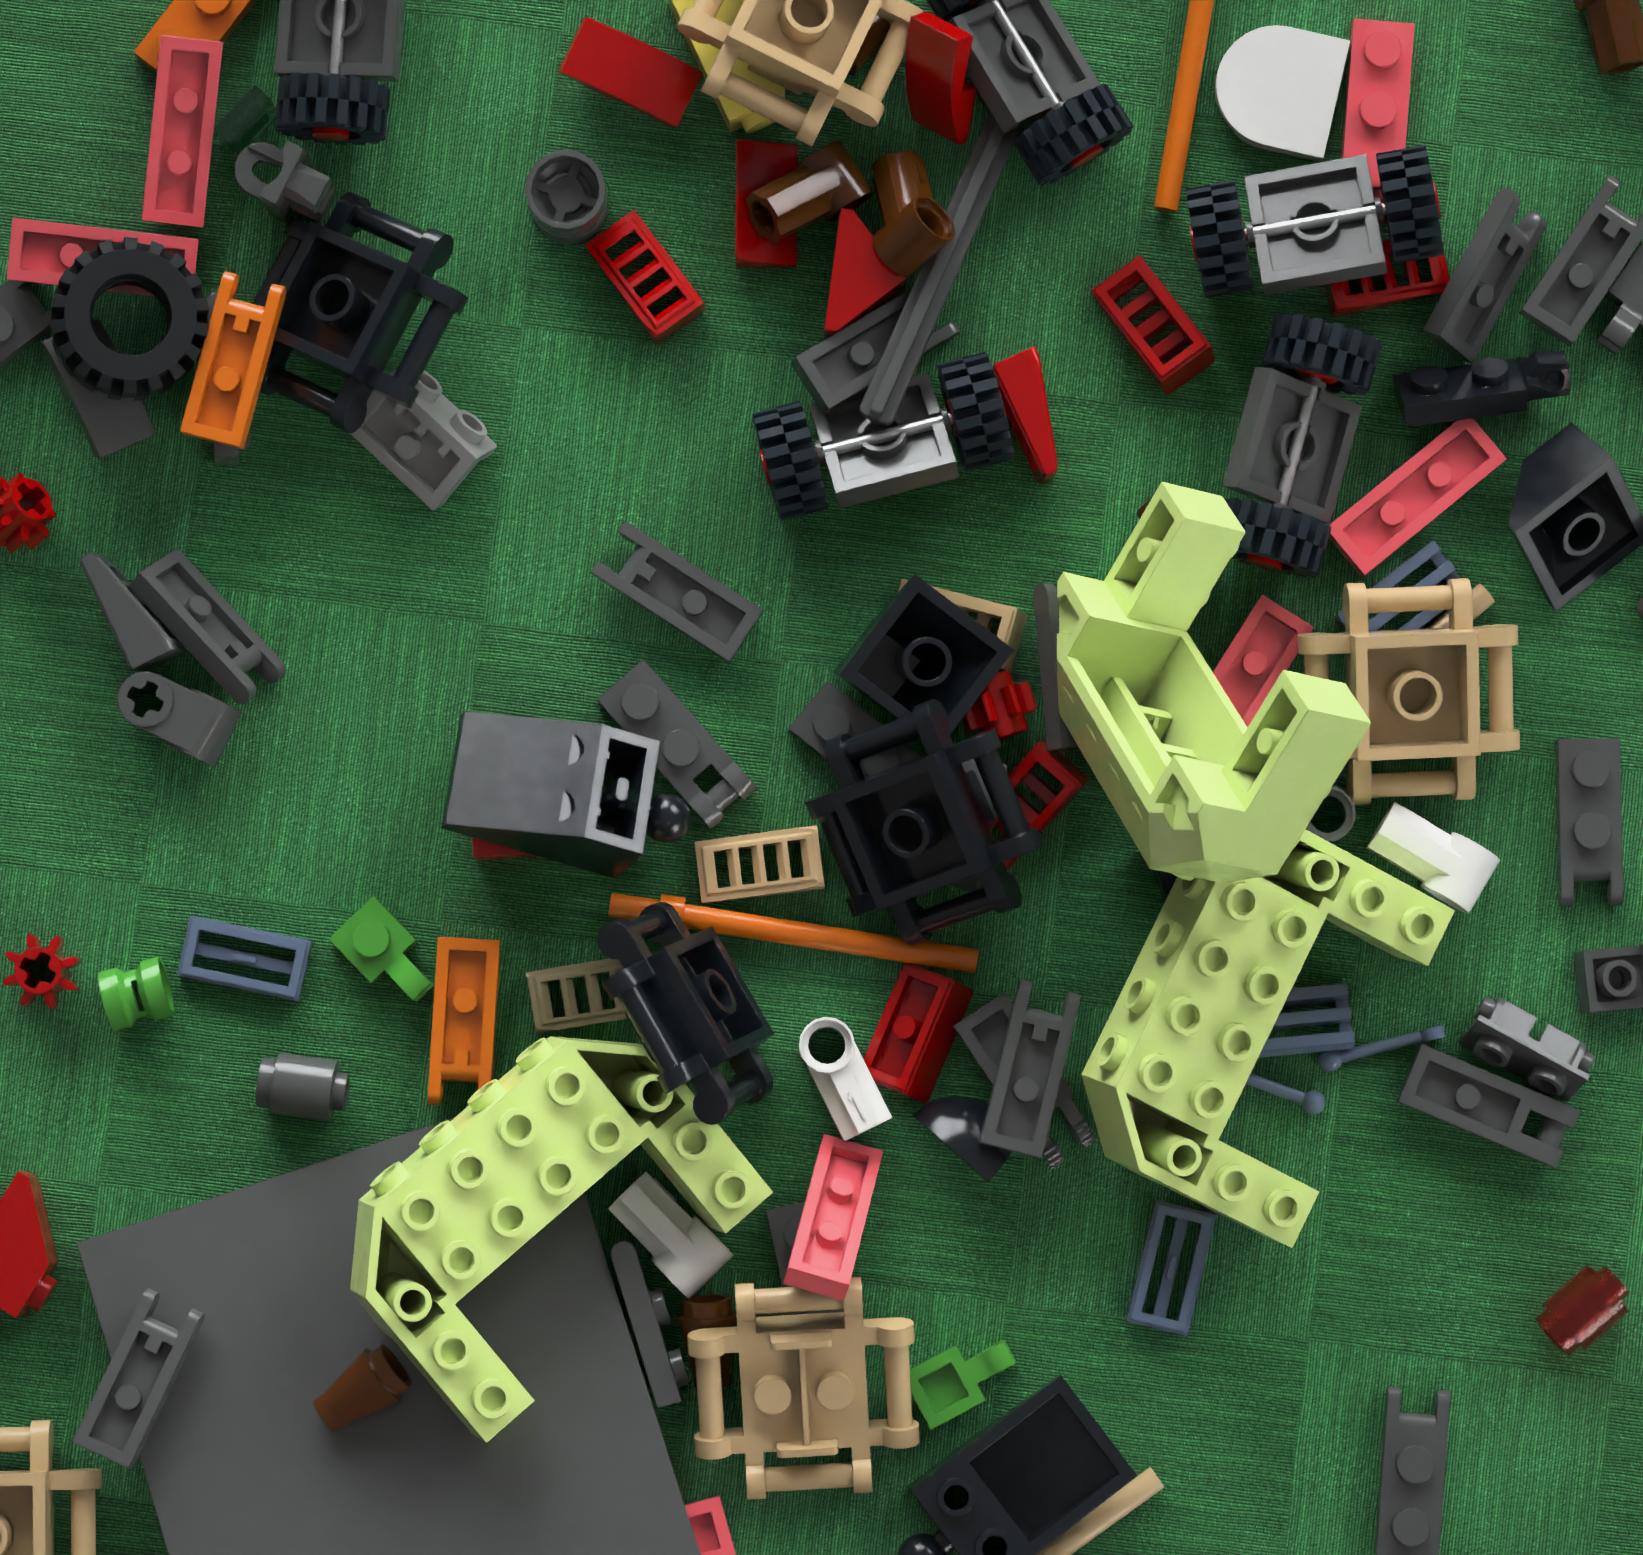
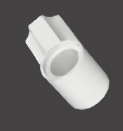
(1446, 864)
(845, 1084)
(679, 1244)

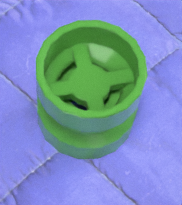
(122, 996)

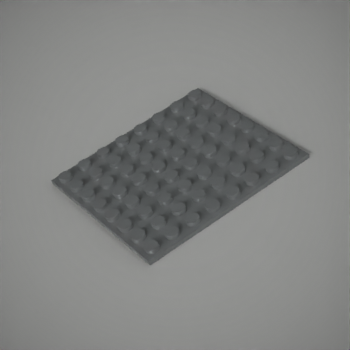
(256, 1470)

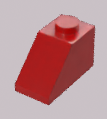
(25, 1248)

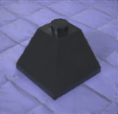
(1572, 515)
(923, 652)

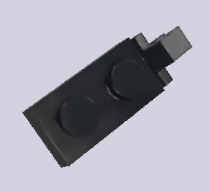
(1480, 388)

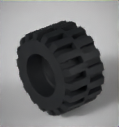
(137, 266)

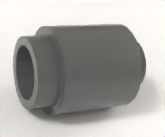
(302, 1086)

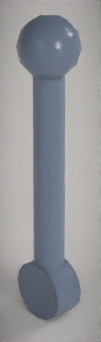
(1333, 1059)
(1311, 1101)

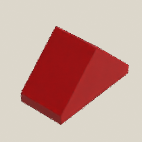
(858, 276)

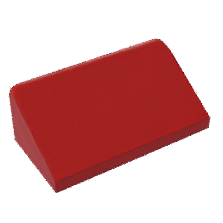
(757, 166)
(916, 1031)

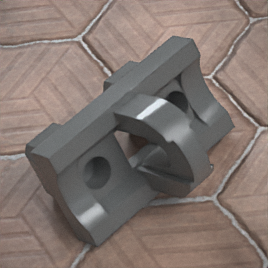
(296, 187)

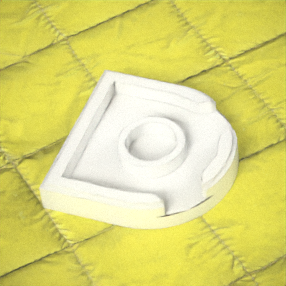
(1282, 89)

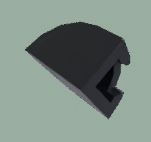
(958, 1125)

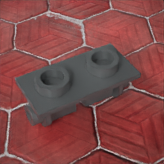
(1551, 1065)

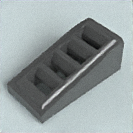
(136, 628)

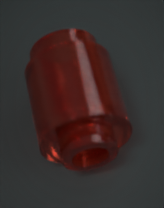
(1583, 1309)

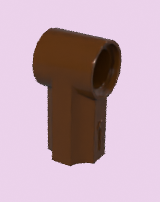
(1614, 33)
(808, 194)
(912, 221)

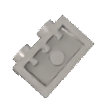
(426, 445)

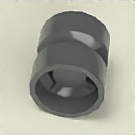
(567, 197)

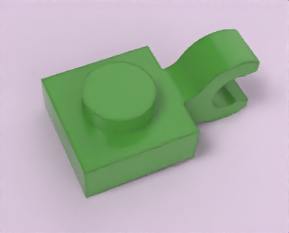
(378, 946)
(949, 1383)

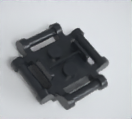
(353, 305)
(922, 823)
(689, 1009)

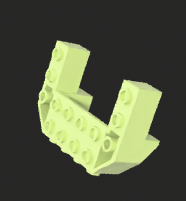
(1159, 727)
(1206, 1007)
(504, 1175)

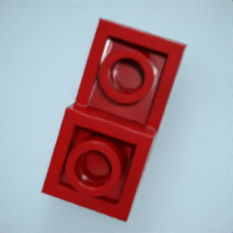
(630, 72)
(936, 77)

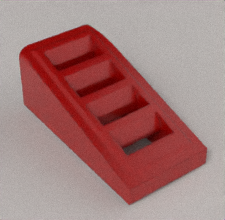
(1343, 303)
(673, 317)
(1182, 366)
(1027, 410)
(1062, 770)

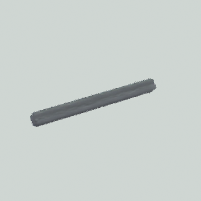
(937, 275)

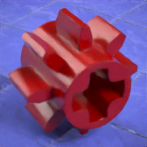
(23, 512)
(1001, 707)
(26, 978)

